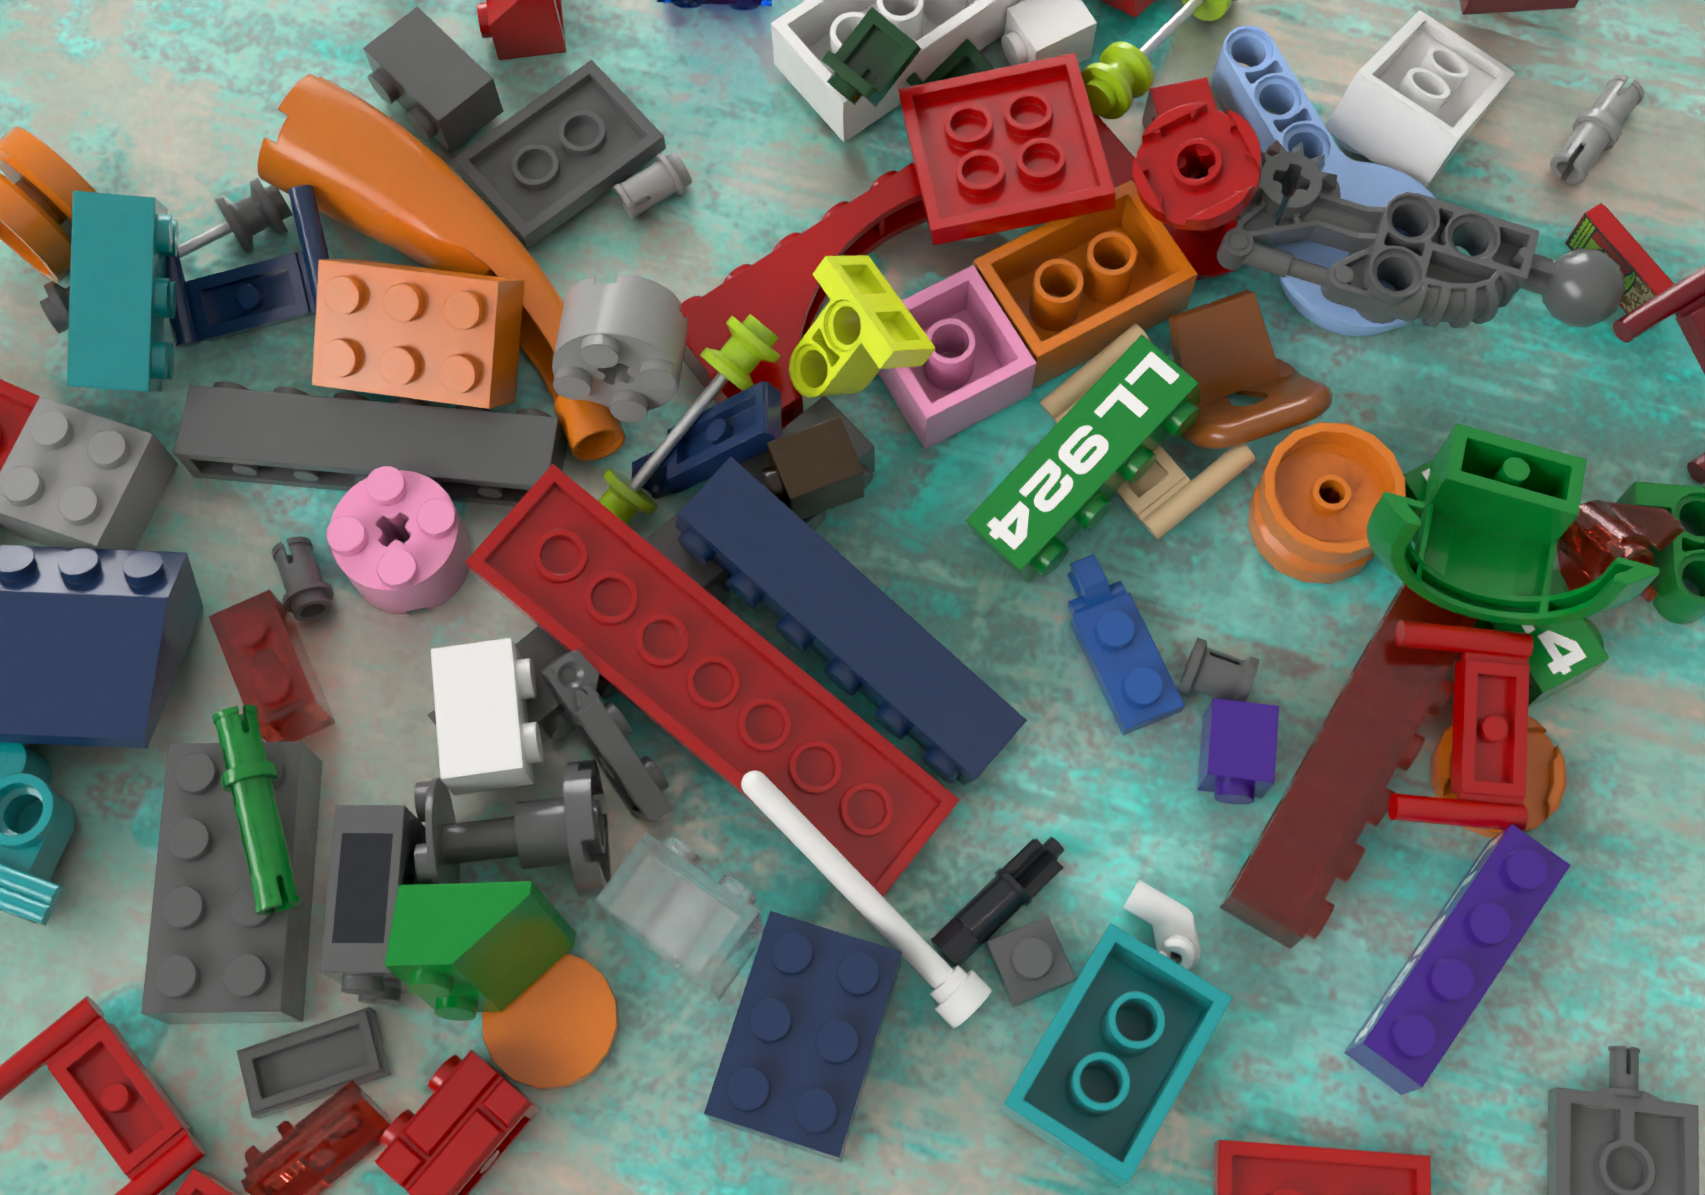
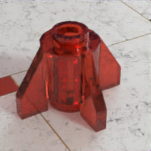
(1609, 532)

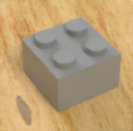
(82, 480)

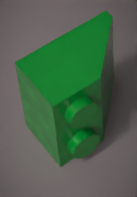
(474, 943)

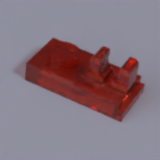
(318, 1146)

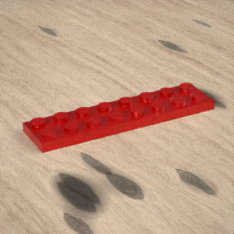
(708, 675)

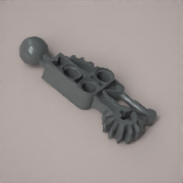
(1426, 268)

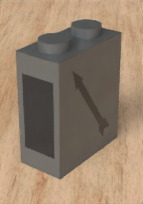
(367, 863)

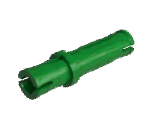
(251, 781)

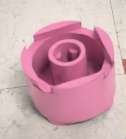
(369, 536)

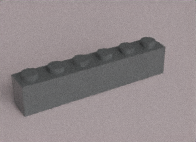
(342, 438)

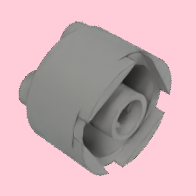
(620, 345)

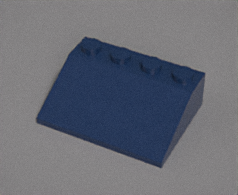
(91, 642)

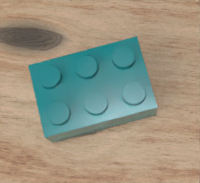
(120, 292)
(1116, 1056)

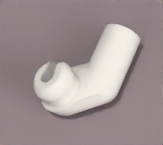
(1171, 923)

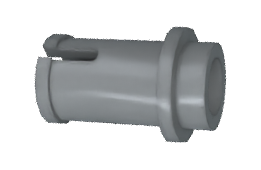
(653, 184)

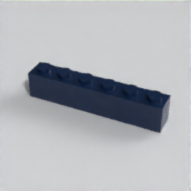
(848, 623)

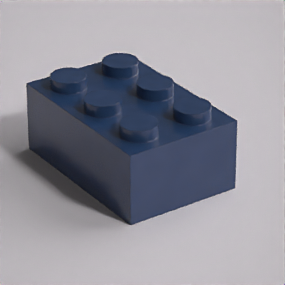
(804, 1036)

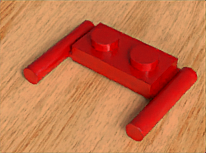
(1487, 728)
(112, 1095)

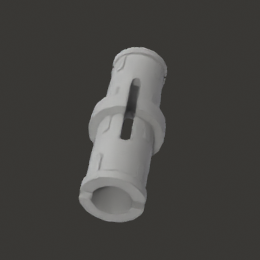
(1597, 129)

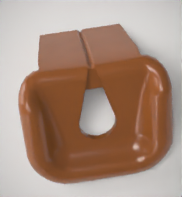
(1230, 353)

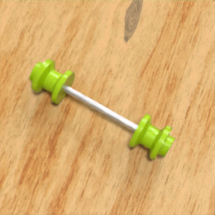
(1126, 70)
(735, 362)

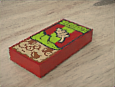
(1603, 232)

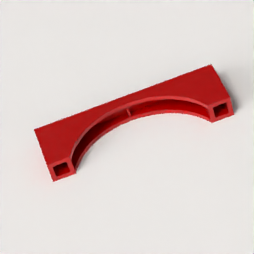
(782, 284)

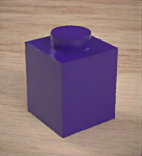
(1238, 750)

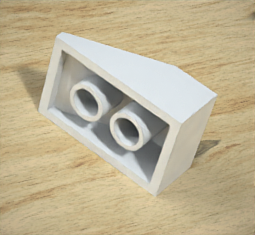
(1418, 99)

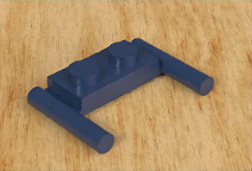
(255, 293)

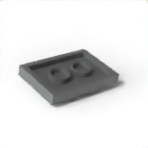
(559, 154)

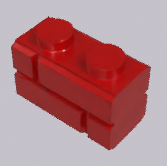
(456, 1130)

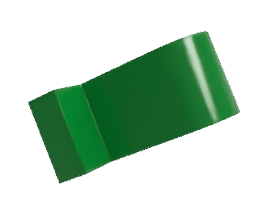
(1682, 556)

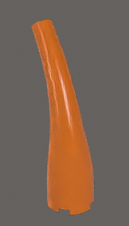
(407, 198)

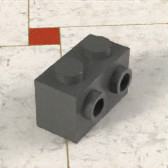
(432, 80)

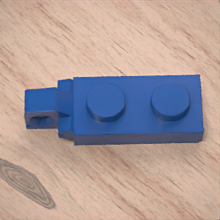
(1120, 649)

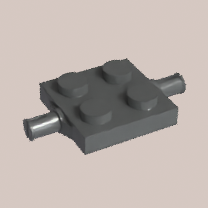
(1621, 1138)

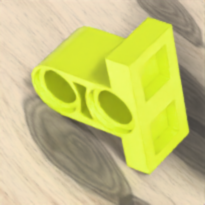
(856, 332)

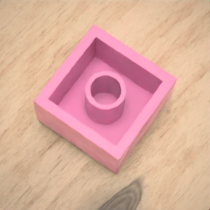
(975, 365)

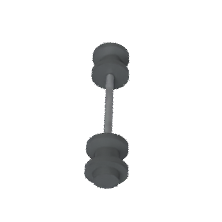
(245, 218)

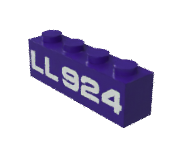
(1457, 960)

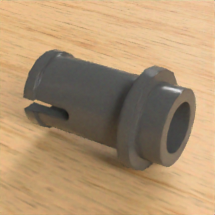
(306, 592)

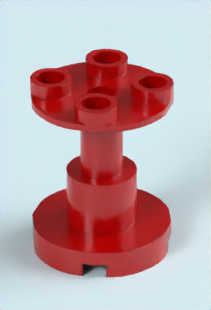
(1197, 177)

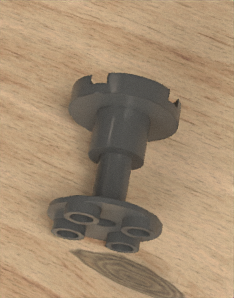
(539, 833)

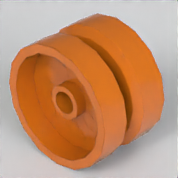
(37, 202)
(1318, 500)

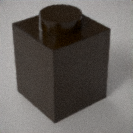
(814, 469)

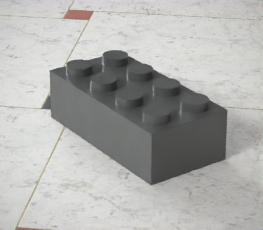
(206, 944)

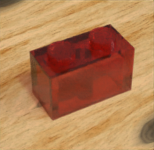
(272, 668)

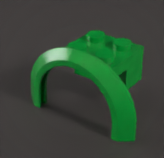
(1495, 533)

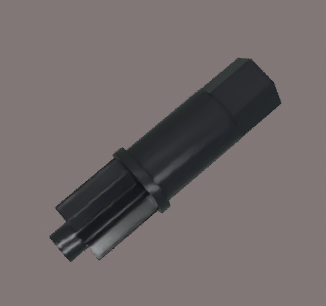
(999, 900)

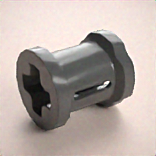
(1218, 673)

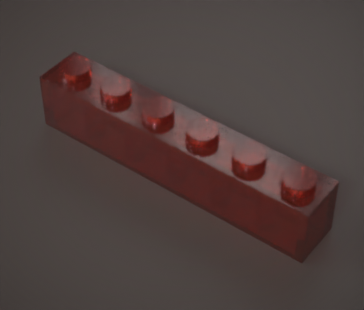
(1344, 778)

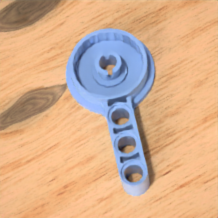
(1273, 86)

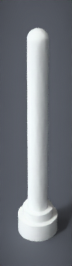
(955, 991)

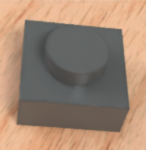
(1030, 961)

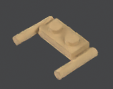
(1165, 491)

